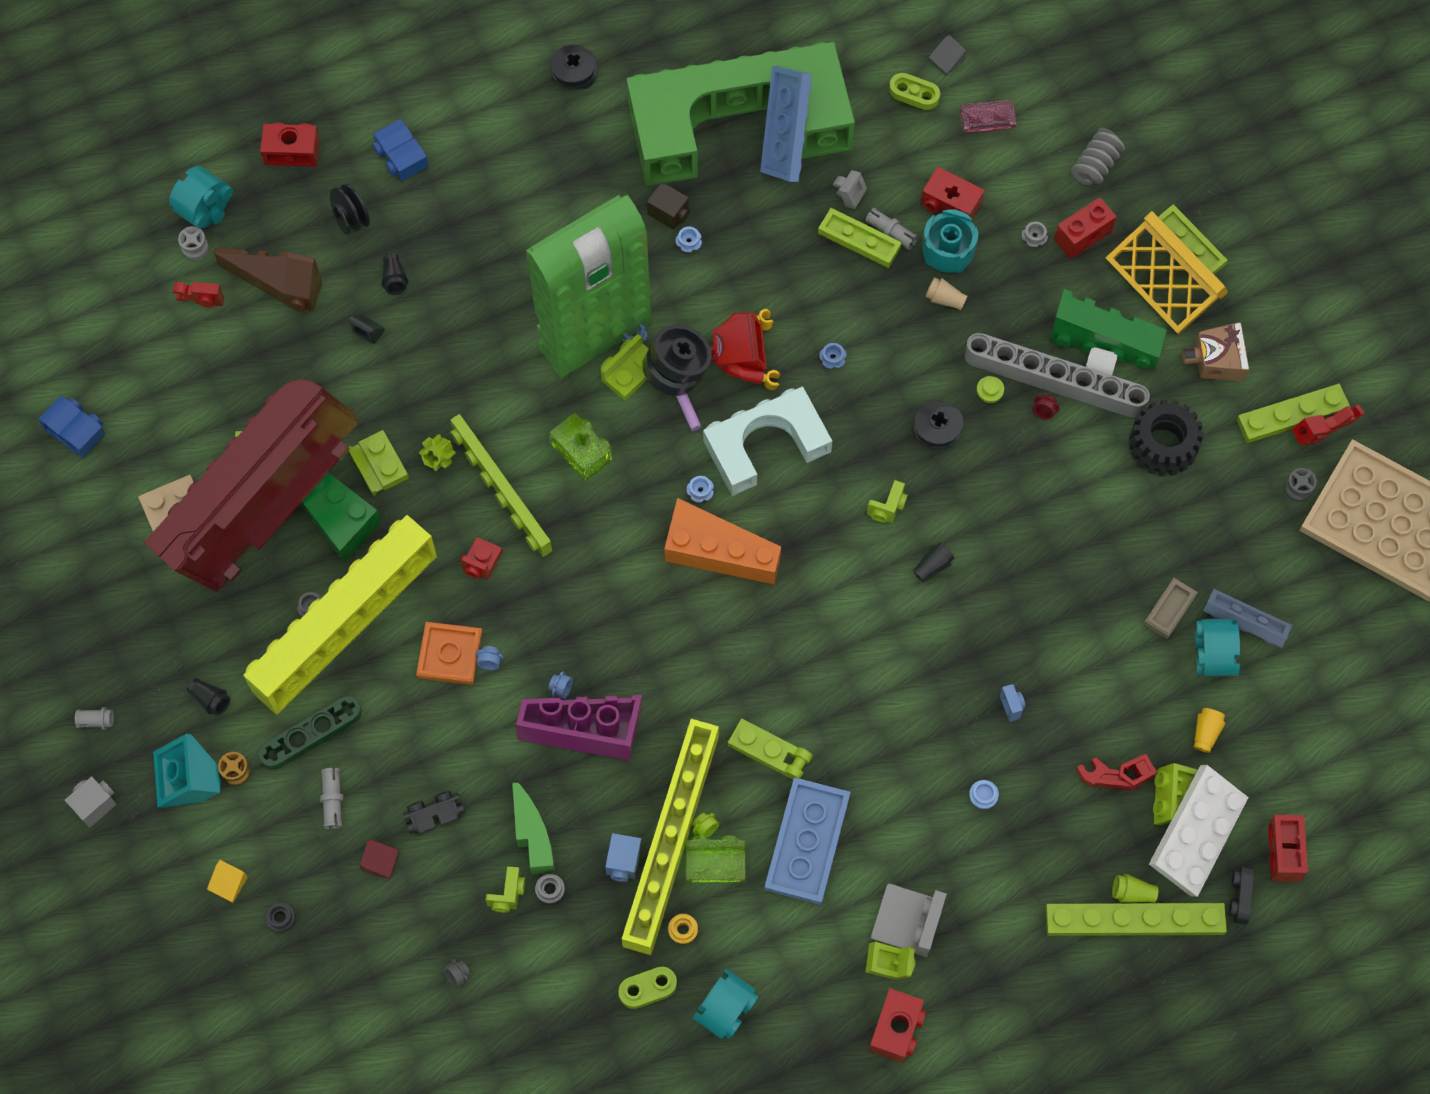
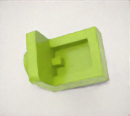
(887, 512)
(513, 888)
(890, 961)

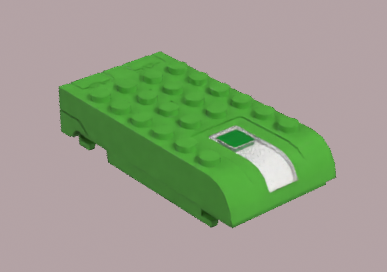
(591, 284)

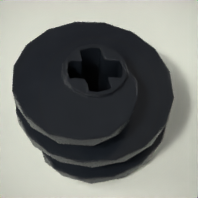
(574, 67)
(349, 207)
(944, 414)

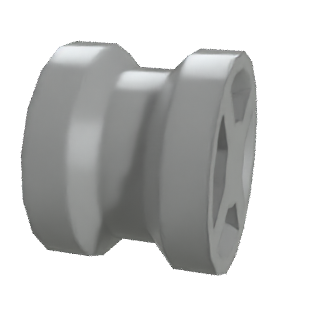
(193, 236)

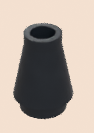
(393, 277)
(933, 562)
(210, 697)

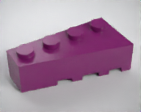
(583, 724)

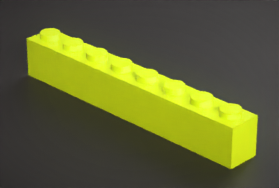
(670, 837)

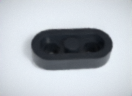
(1243, 882)

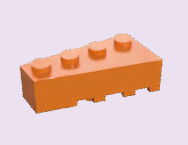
(719, 546)

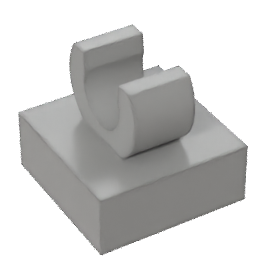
(851, 188)

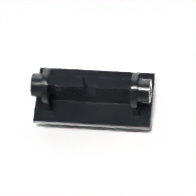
(422, 814)

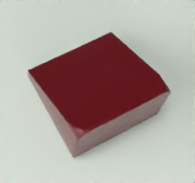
(379, 859)

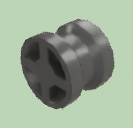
(1300, 478)

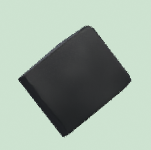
(366, 328)

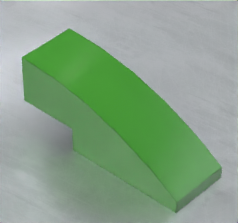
(532, 832)

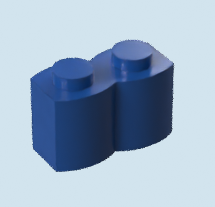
(400, 150)
(72, 426)

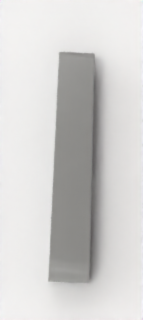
(1048, 364)

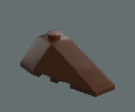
(287, 278)

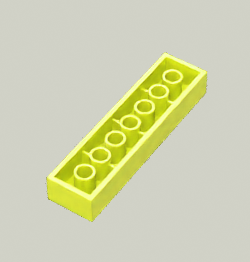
(340, 614)

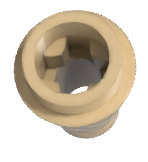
(945, 294)

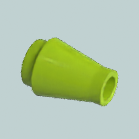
(1130, 889)

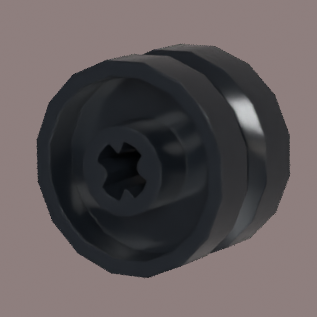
(676, 360)

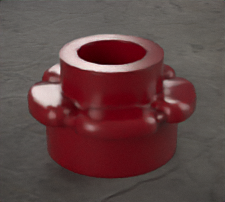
(1045, 406)

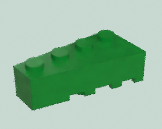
(1087, 326)
(341, 515)

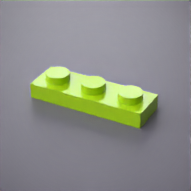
(859, 237)
(1193, 239)

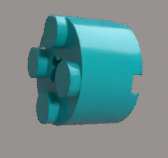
(200, 197)
(949, 241)
(1217, 647)
(725, 1004)

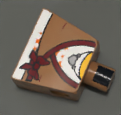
(1219, 353)

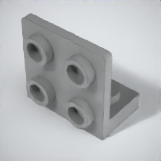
(908, 919)

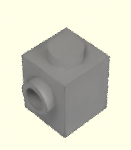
(91, 800)

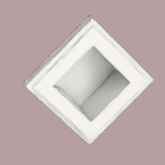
(1101, 360)

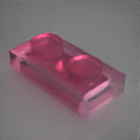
(988, 116)

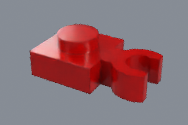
(204, 294)

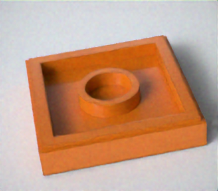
(449, 653)

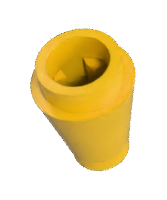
(1208, 729)

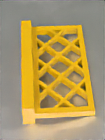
(1179, 252)

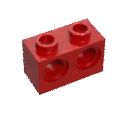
(1287, 848)

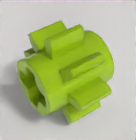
(437, 452)

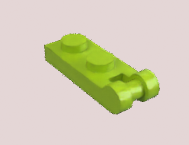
(769, 749)

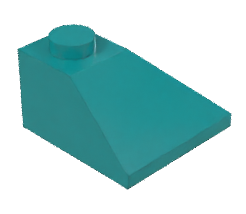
(184, 773)

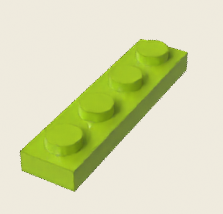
(1288, 413)

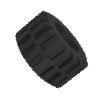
(1170, 418)

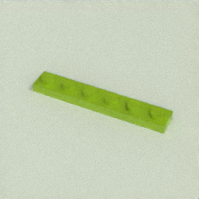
(505, 493)
(1135, 919)

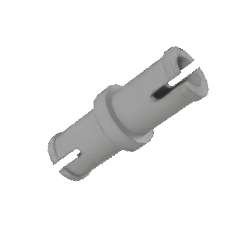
(891, 228)
(331, 798)

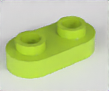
(915, 91)
(648, 989)

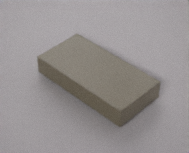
(1170, 608)

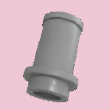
(94, 718)

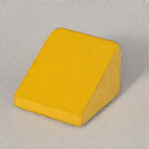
(226, 881)

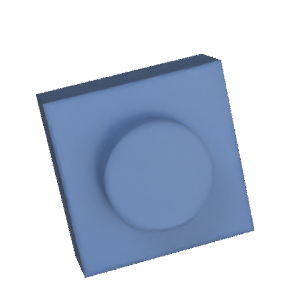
(1012, 702)

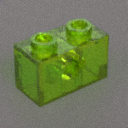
(583, 459)

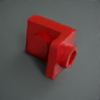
(481, 559)

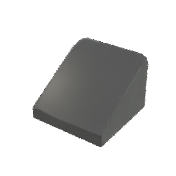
(948, 55)

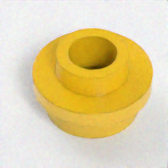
(683, 919)

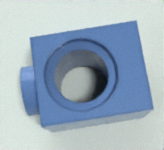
(623, 857)

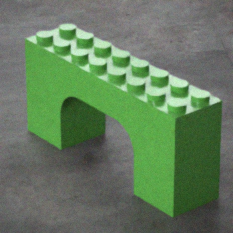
(673, 102)

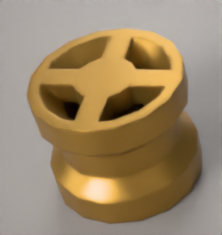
(230, 763)

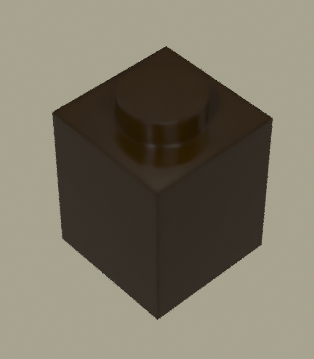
(668, 206)

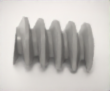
(1097, 158)

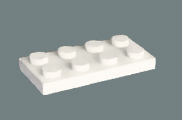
(1198, 830)

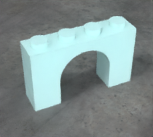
(789, 412)

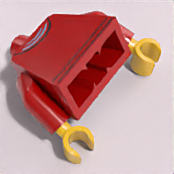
(741, 348)

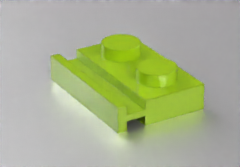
(378, 463)

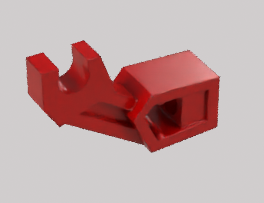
(1316, 428)
(1111, 778)

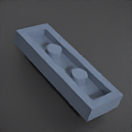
(1248, 618)

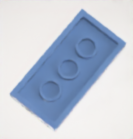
(785, 123)
(807, 841)

